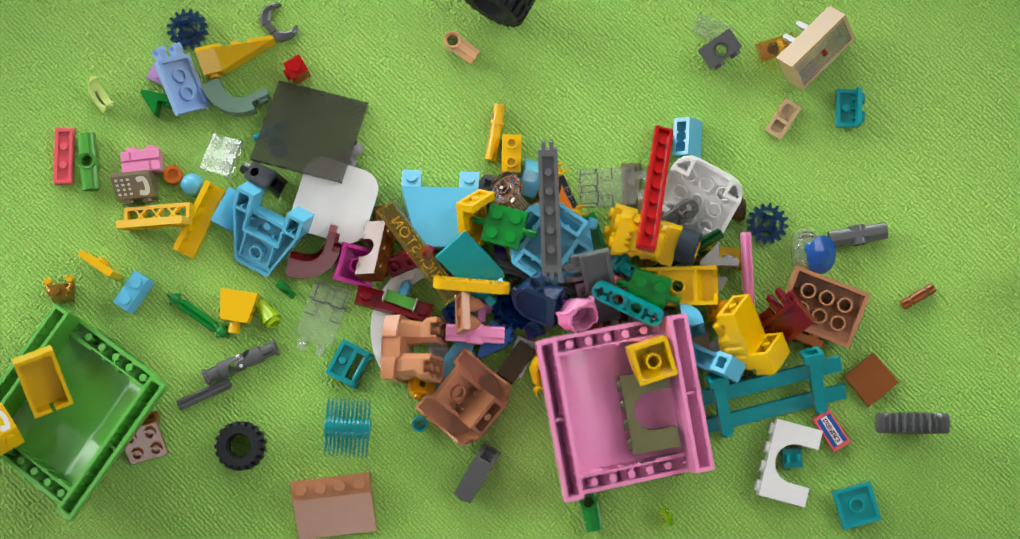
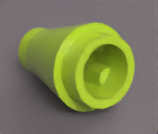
(268, 315)

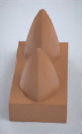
(463, 306)

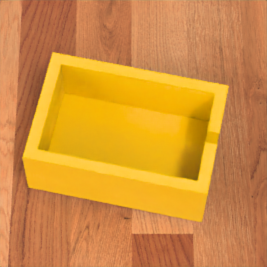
(42, 381)

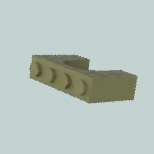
(641, 438)

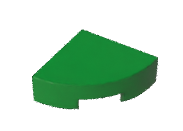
(285, 289)

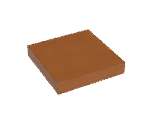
(870, 379)

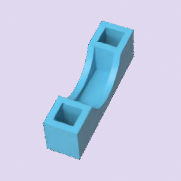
(718, 363)

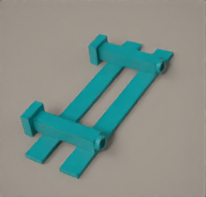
(814, 368)

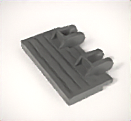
(594, 267)

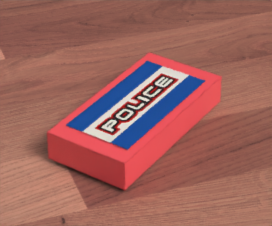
(831, 430)

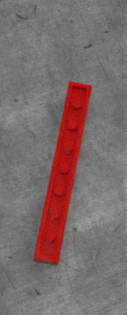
(654, 189)

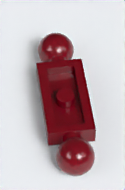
(403, 263)

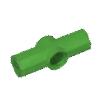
(89, 173)

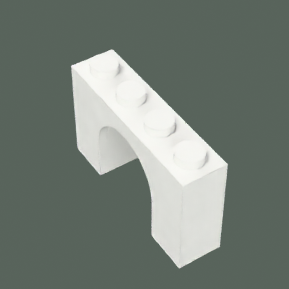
(770, 483)

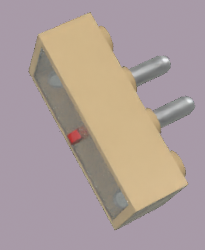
(815, 47)

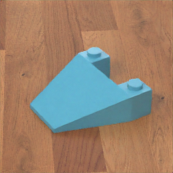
(434, 209)
(262, 235)

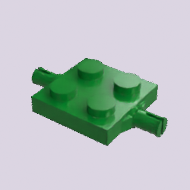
(504, 226)
(649, 287)

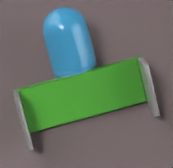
(402, 297)

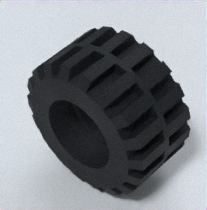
(224, 441)

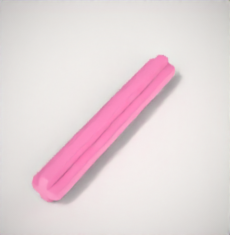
(747, 264)

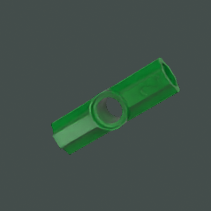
(591, 514)

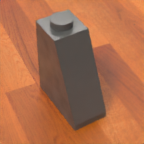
(477, 473)

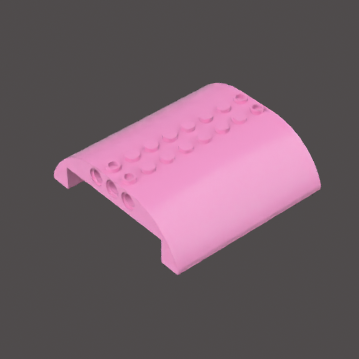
(586, 413)

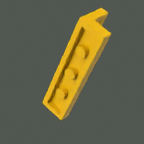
(157, 221)
(192, 236)

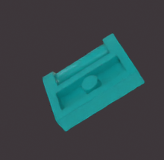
(343, 361)

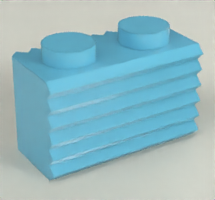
(133, 292)

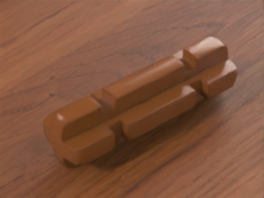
(917, 296)

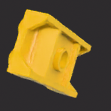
(699, 283)

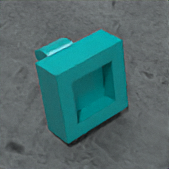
(791, 458)

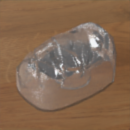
(798, 243)

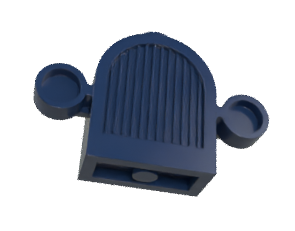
(538, 302)

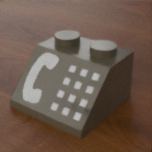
(135, 186)

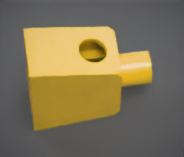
(237, 308)

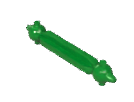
(198, 315)

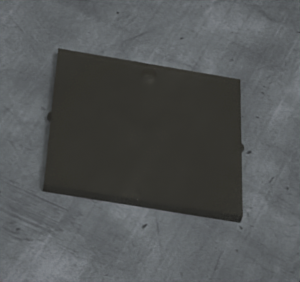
(309, 131)

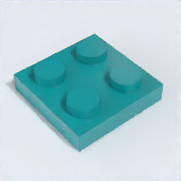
(856, 505)

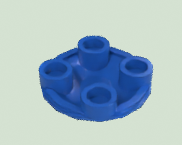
(820, 254)

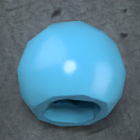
(192, 184)

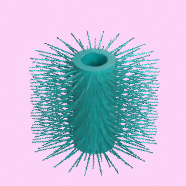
(346, 427)

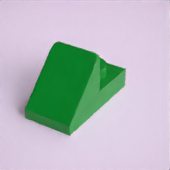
(155, 101)

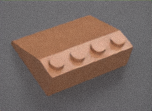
(831, 303)
(334, 506)

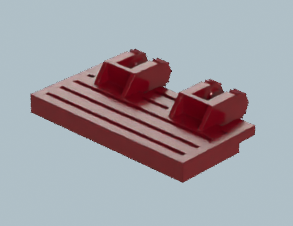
(790, 319)

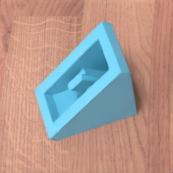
(530, 178)

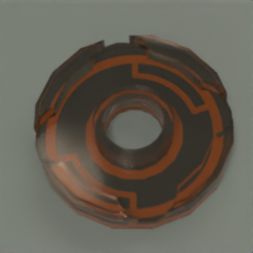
(511, 194)

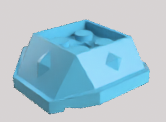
(574, 240)

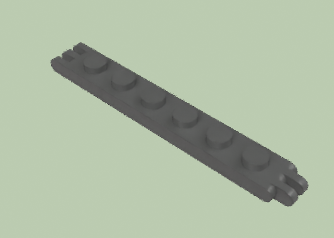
(549, 212)

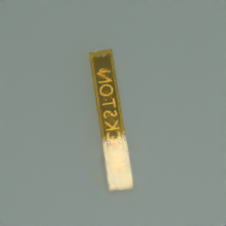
(414, 246)

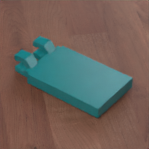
(469, 260)

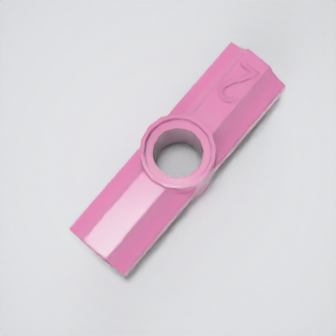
(481, 335)

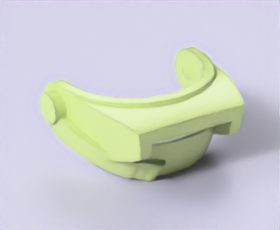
(94, 88)

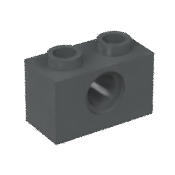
(726, 39)

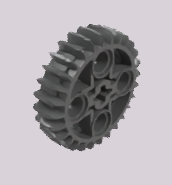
(912, 423)

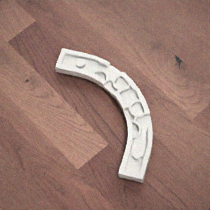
(377, 320)

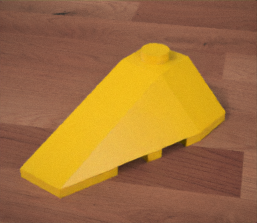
(222, 60)

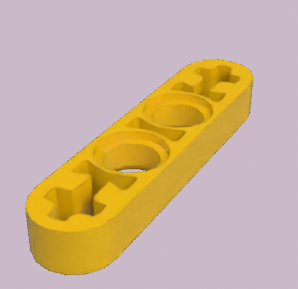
(471, 285)

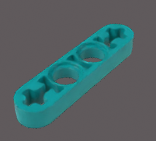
(629, 299)

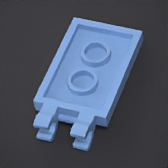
(180, 80)

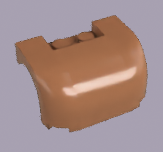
(466, 399)

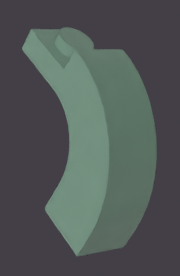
(234, 105)

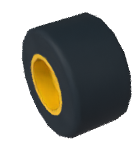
(688, 246)

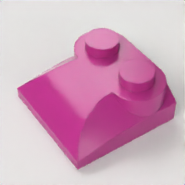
(346, 264)

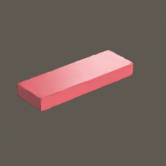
(64, 156)

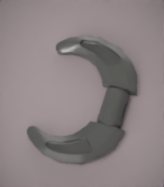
(265, 19)

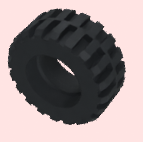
(503, 12)

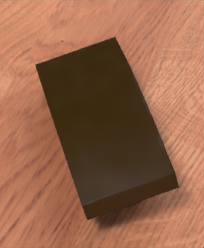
(515, 362)

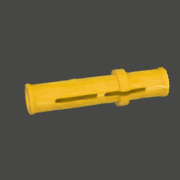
(495, 132)

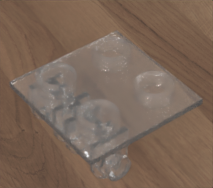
(221, 155)

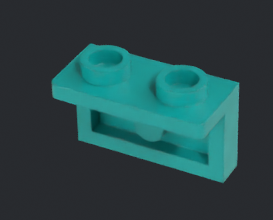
(849, 108)

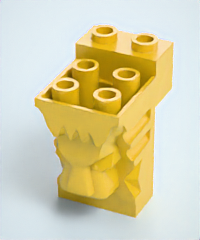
(623, 231)
(744, 338)

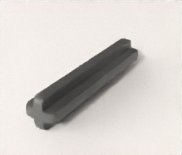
(204, 393)

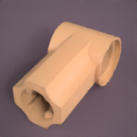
(462, 48)

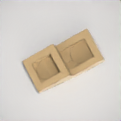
(783, 118)

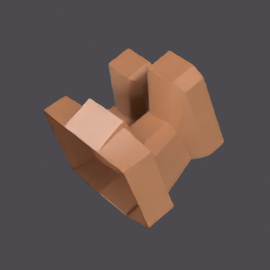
(398, 344)

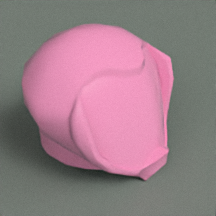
(578, 314)

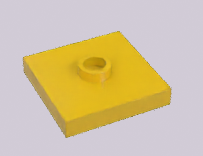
(100, 264)

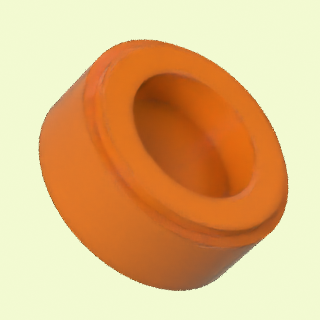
(173, 175)

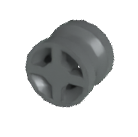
(483, 182)

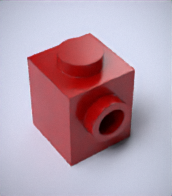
(296, 70)

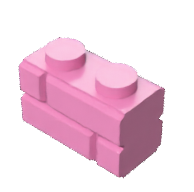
(147, 159)

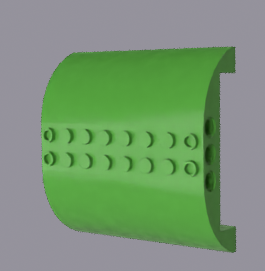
(78, 444)

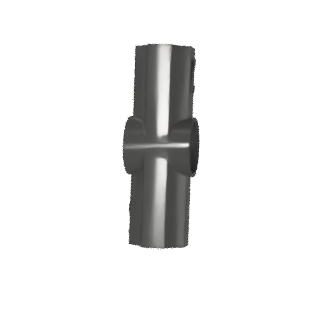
(858, 234)

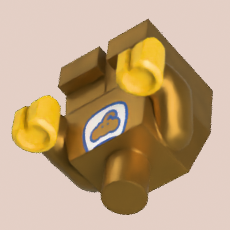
(61, 292)

